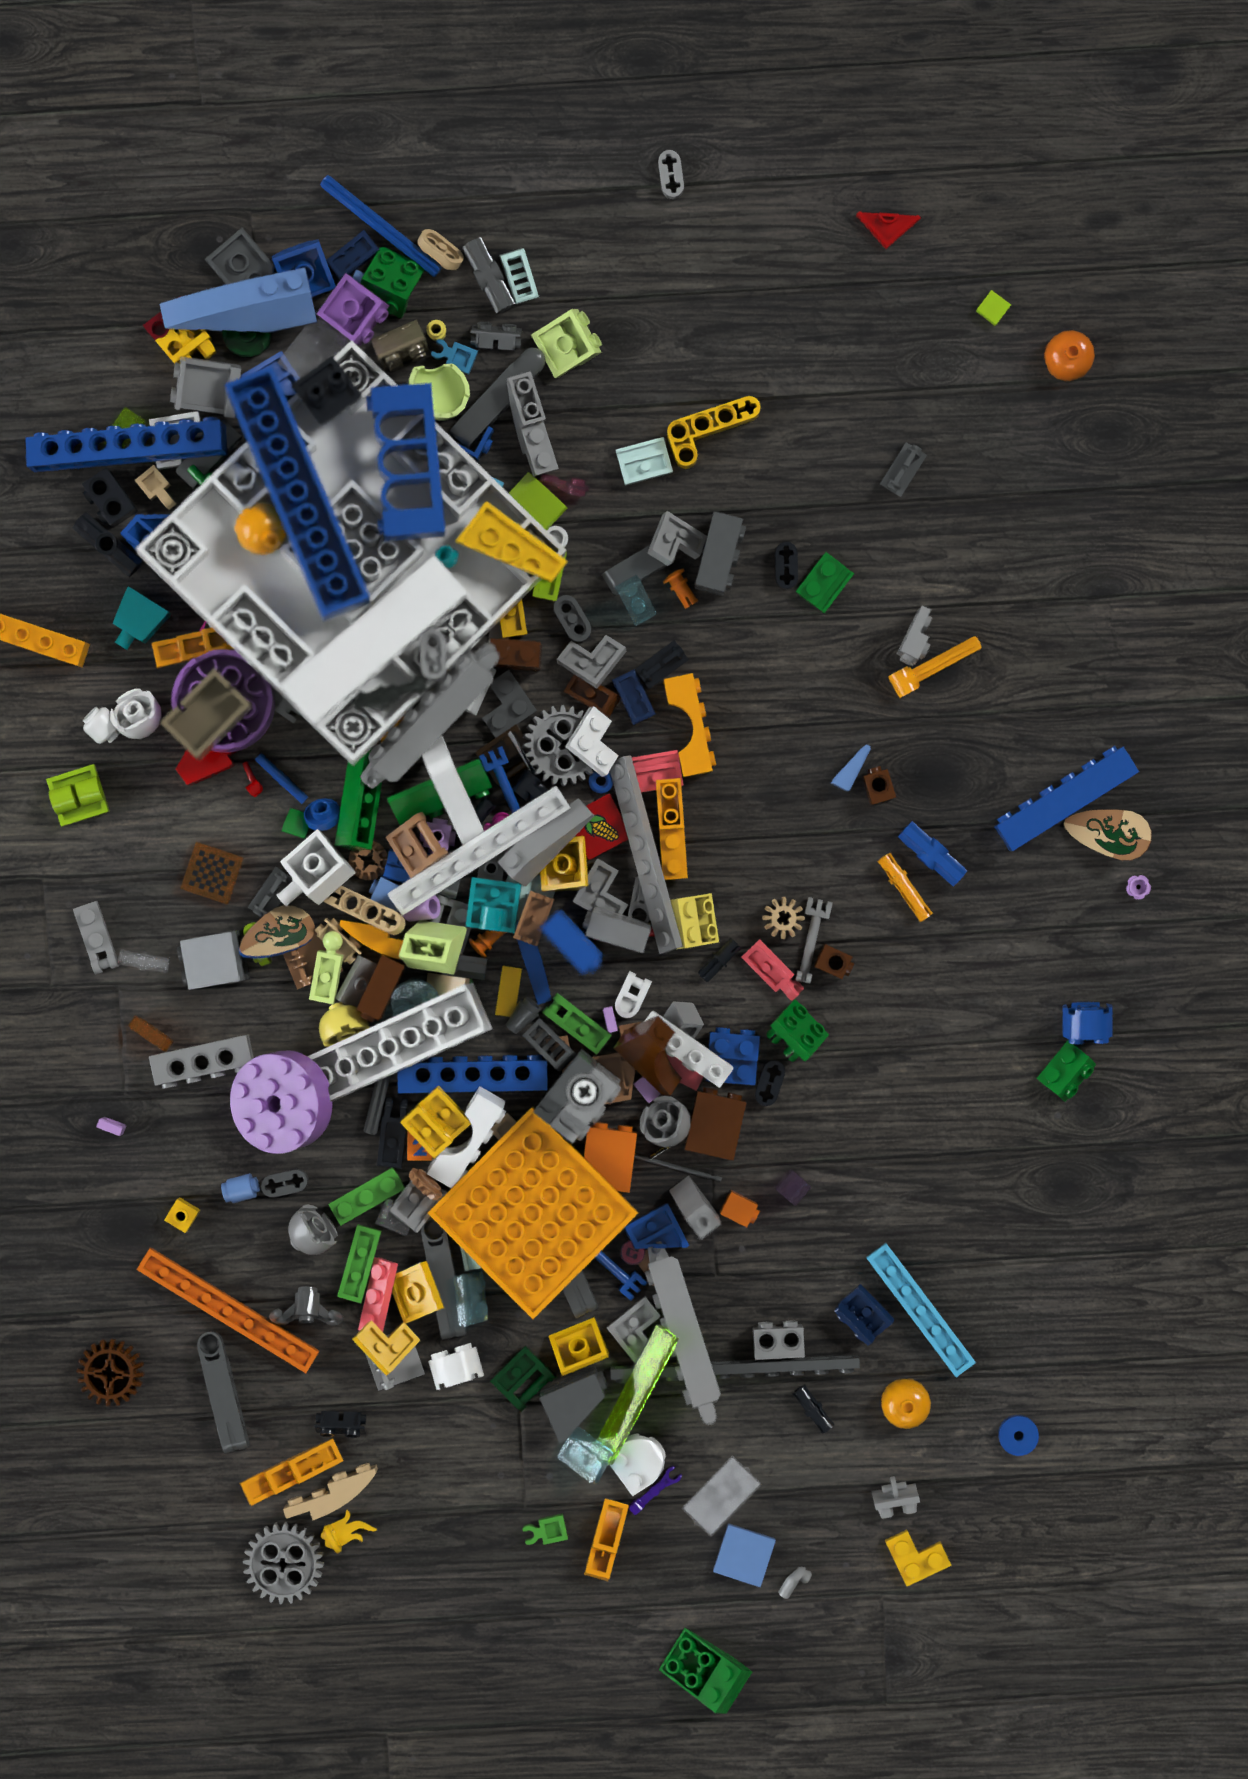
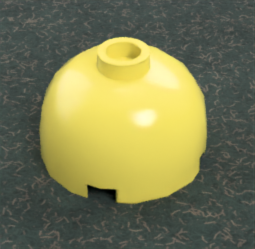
(340, 1023)

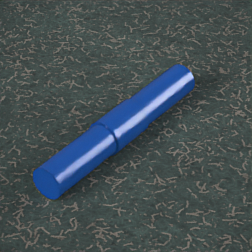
(281, 778)

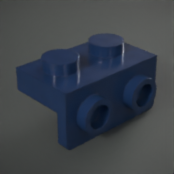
(863, 1314)

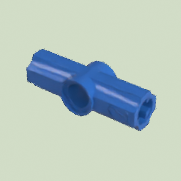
(932, 853)

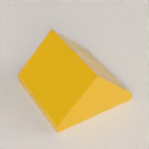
(567, 869)
(578, 1346)

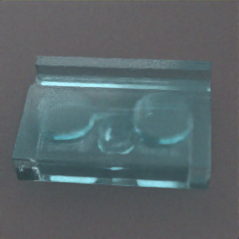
(471, 1298)
(585, 1455)

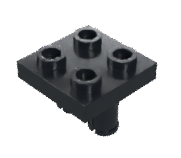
(326, 391)

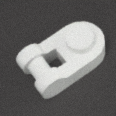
(628, 1004)

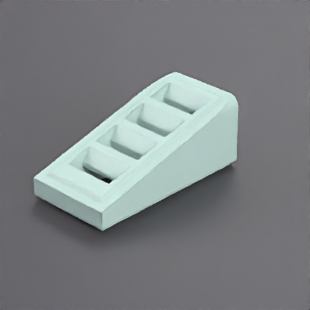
(511, 278)

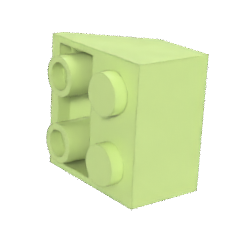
(433, 946)

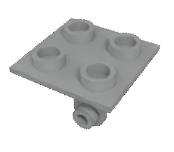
(407, 1369)

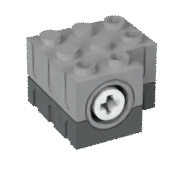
(578, 1097)

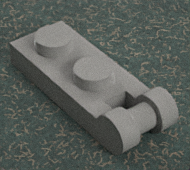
(95, 936)

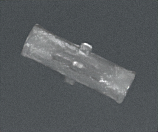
(144, 961)

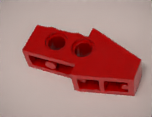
(212, 763)

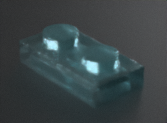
(636, 600)

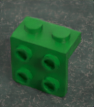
(392, 279)

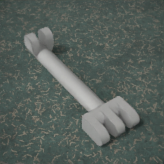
(804, 975)

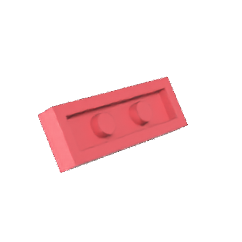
(378, 1293)

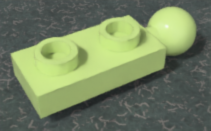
(327, 970)

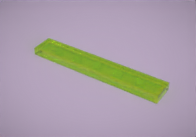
(637, 1390)

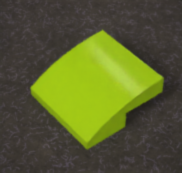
(538, 501)

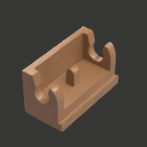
(533, 918)

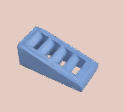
(848, 774)

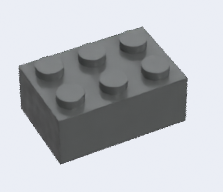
(720, 554)

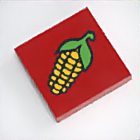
(604, 829)

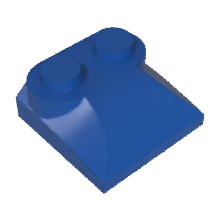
(307, 256)

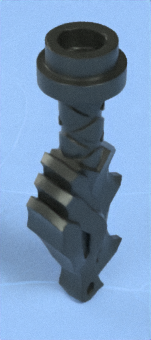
(385, 696)

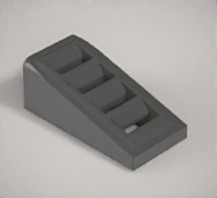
(564, 1060)

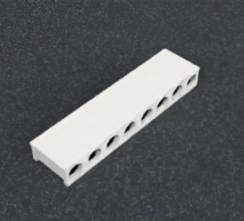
(374, 641)
(402, 1041)

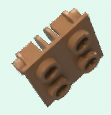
(302, 961)

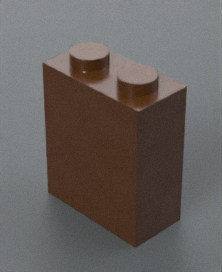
(518, 654)
(381, 988)
(715, 1123)

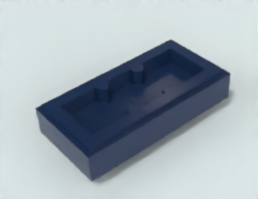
(352, 255)
(633, 697)

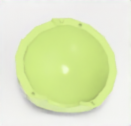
(448, 386)

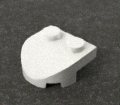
(639, 1462)

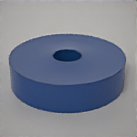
(1018, 1446)

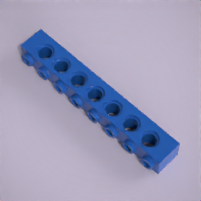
(213, 444)

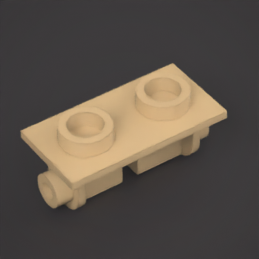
(349, 945)

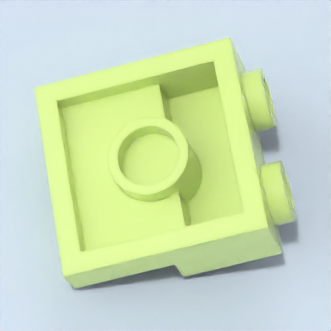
(567, 342)

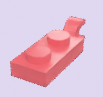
(772, 970)

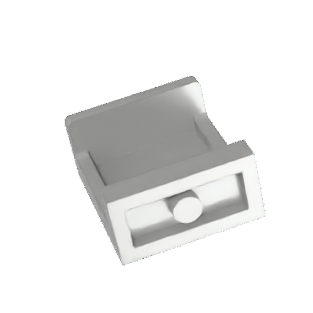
(203, 385)

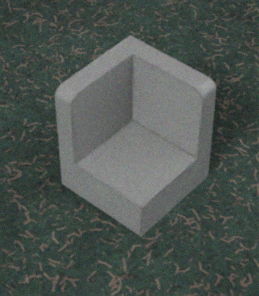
(685, 1017)

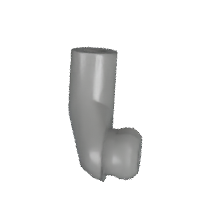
(792, 1580)

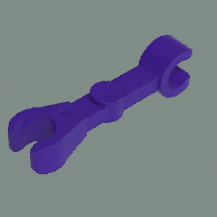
(638, 1504)

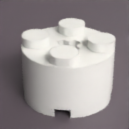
(455, 1367)

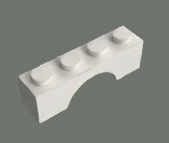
(482, 1112)

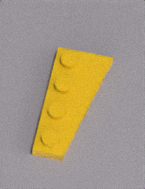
(506, 541)

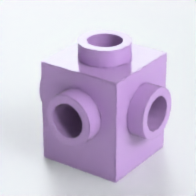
(448, 836)

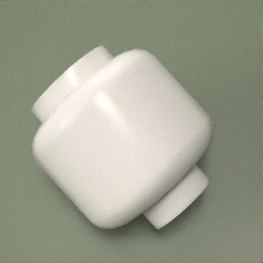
(99, 726)

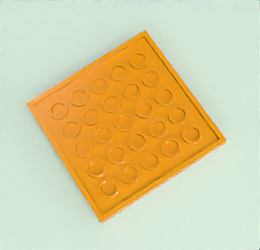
(533, 1213)

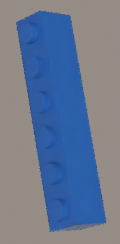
(1067, 798)

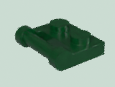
(517, 1372)

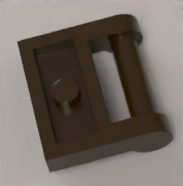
(509, 749)

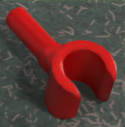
(254, 787)

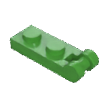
(577, 1024)

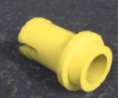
(436, 324)

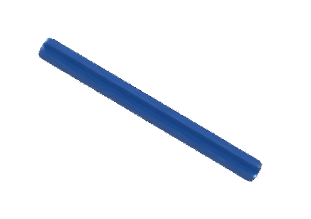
(380, 225)

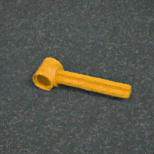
(908, 679)

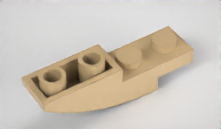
(342, 1489)

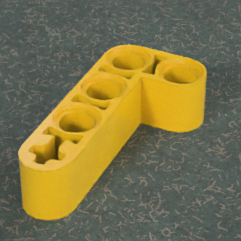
(715, 426)

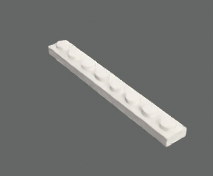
(479, 850)

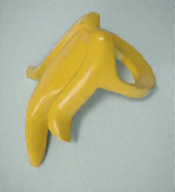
(340, 1532)

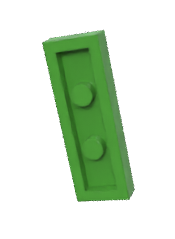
(366, 1196)
(359, 1263)

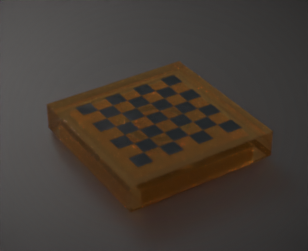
(212, 873)

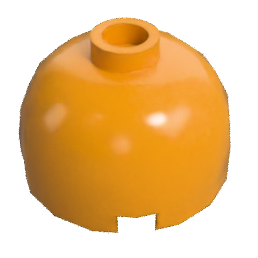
(260, 529)
(906, 1403)

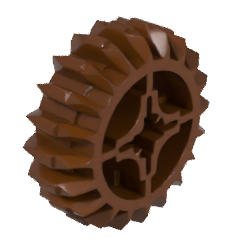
(121, 1372)

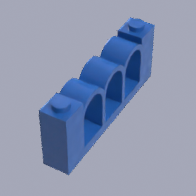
(397, 402)
(573, 942)

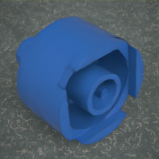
(1087, 1022)

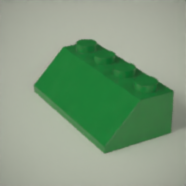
(427, 800)

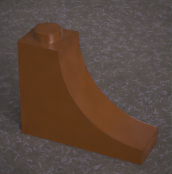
(646, 1052)

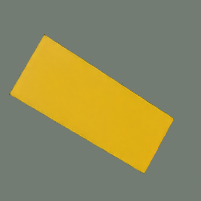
(508, 991)

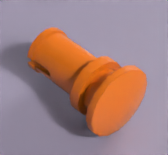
(681, 588)
(485, 941)

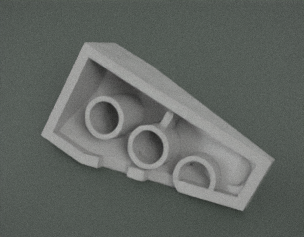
(531, 854)

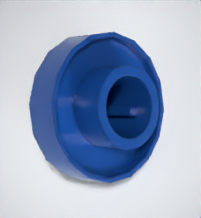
(322, 814)

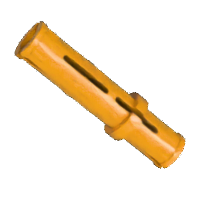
(904, 886)

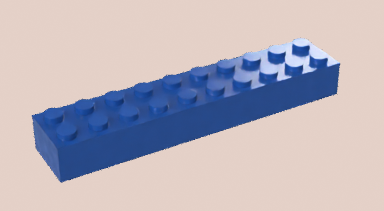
(297, 493)

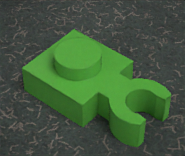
(551, 1530)

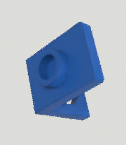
(483, 447)

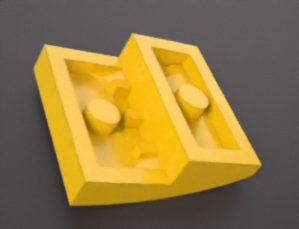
(436, 1121)

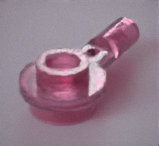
(574, 487)

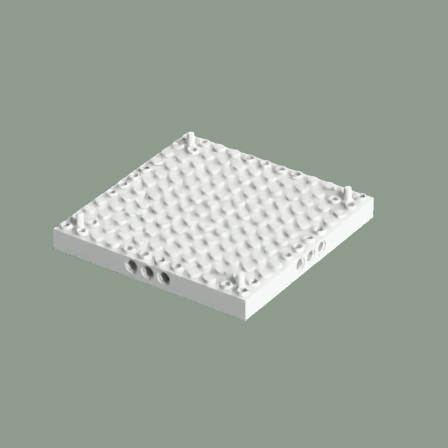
(263, 599)

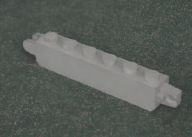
(431, 716)
(682, 1322)

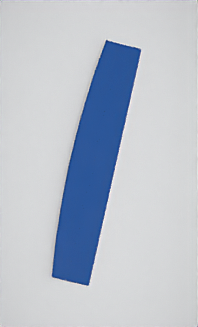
(535, 971)

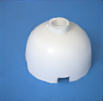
(136, 714)

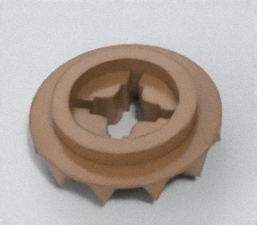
(372, 871)
(425, 1183)

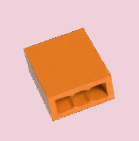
(612, 1153)

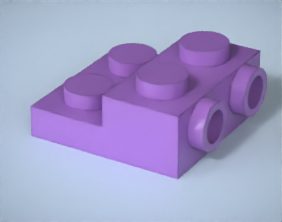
(353, 310)

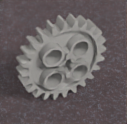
(548, 761)
(283, 1585)

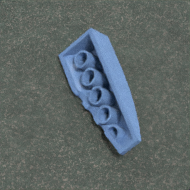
(249, 305)

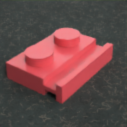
(656, 767)

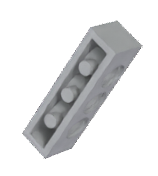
(162, 1063)

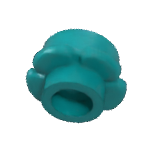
(447, 556)

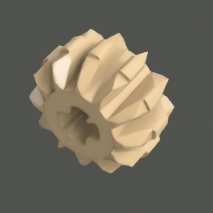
(791, 920)

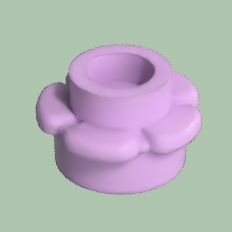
(1138, 893)

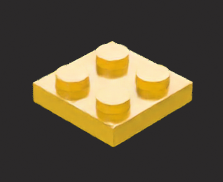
(416, 1293)

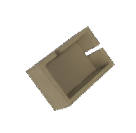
(209, 714)

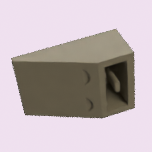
(400, 346)

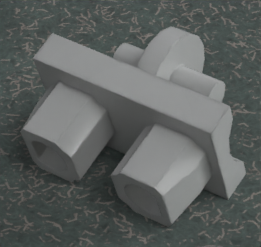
(896, 1495)

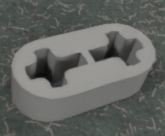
(677, 174)

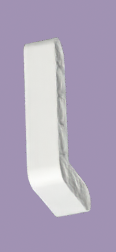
(452, 791)

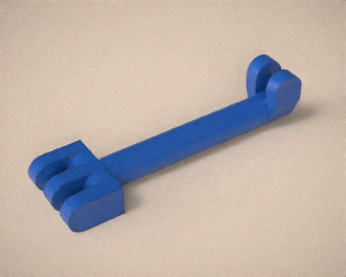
(496, 765)
(627, 1281)

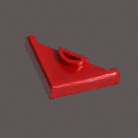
(887, 226)

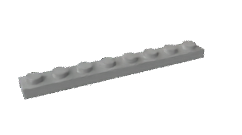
(645, 855)

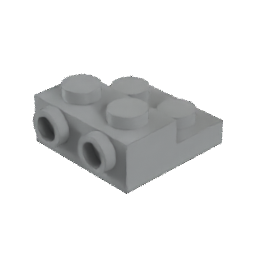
(915, 643)

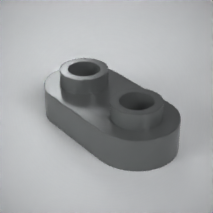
(572, 618)

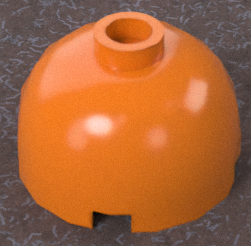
(1069, 355)

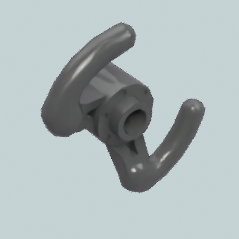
(306, 1309)

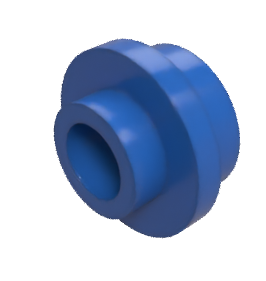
(600, 789)

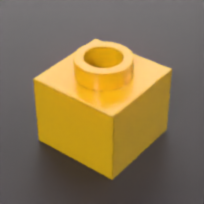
(190, 1215)

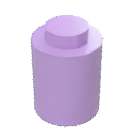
(427, 910)

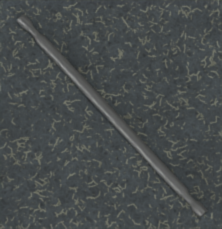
(677, 1167)

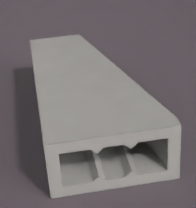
(695, 1207)

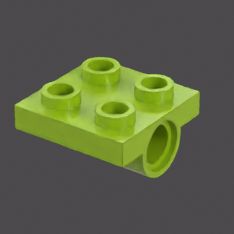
(77, 795)

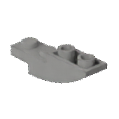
(529, 424)

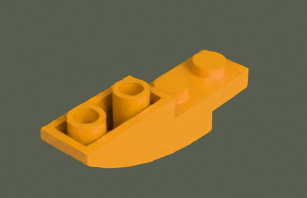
(671, 829)

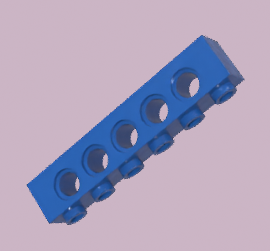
(536, 1081)

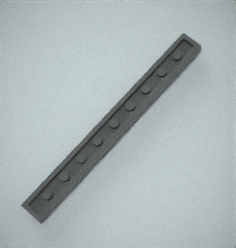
(748, 1368)

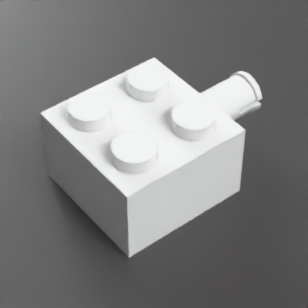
(315, 869)

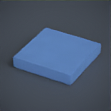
(744, 1555)

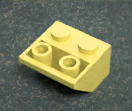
(695, 920)

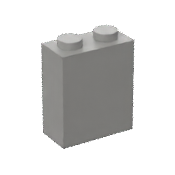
(617, 929)

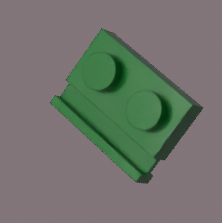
(824, 582)

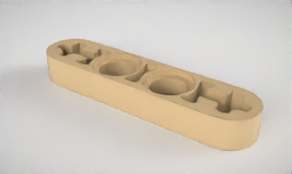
(363, 906)

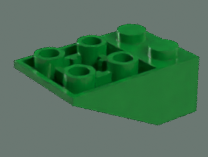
(705, 1671)

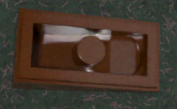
(600, 697)

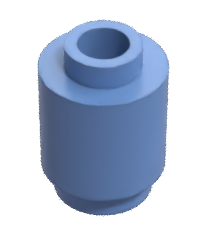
(240, 1188)

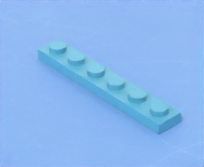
(920, 1309)

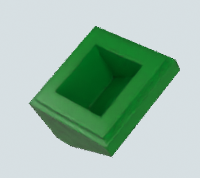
(296, 824)

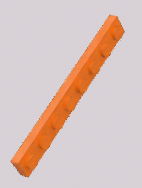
(228, 1310)

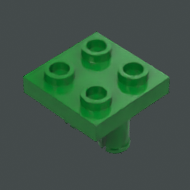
(798, 1031)

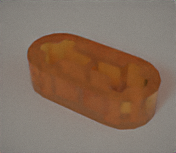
(150, 1033)

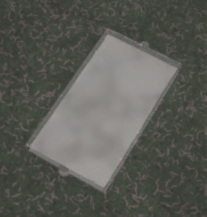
(721, 1496)

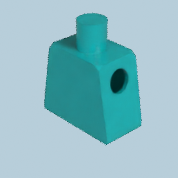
(138, 618)

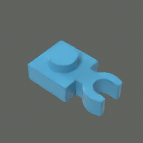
(458, 355)

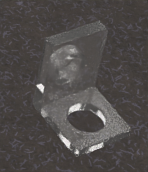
(389, 1221)

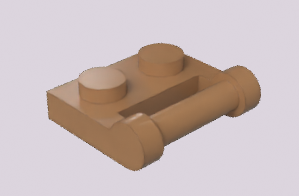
(409, 848)

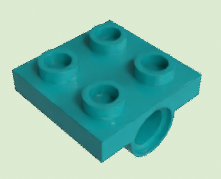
(493, 905)

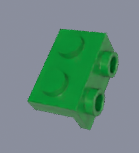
(1067, 1071)

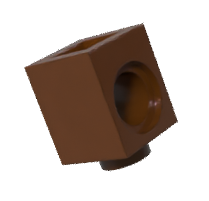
(874, 796)
(823, 962)

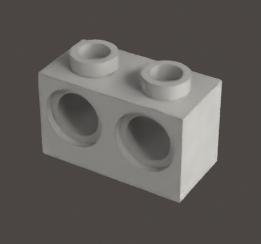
(778, 1348)

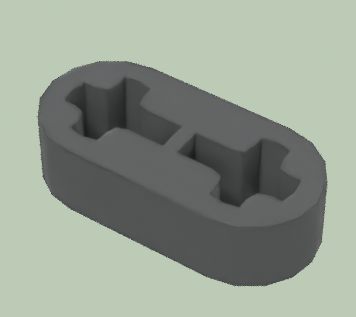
(283, 1177)

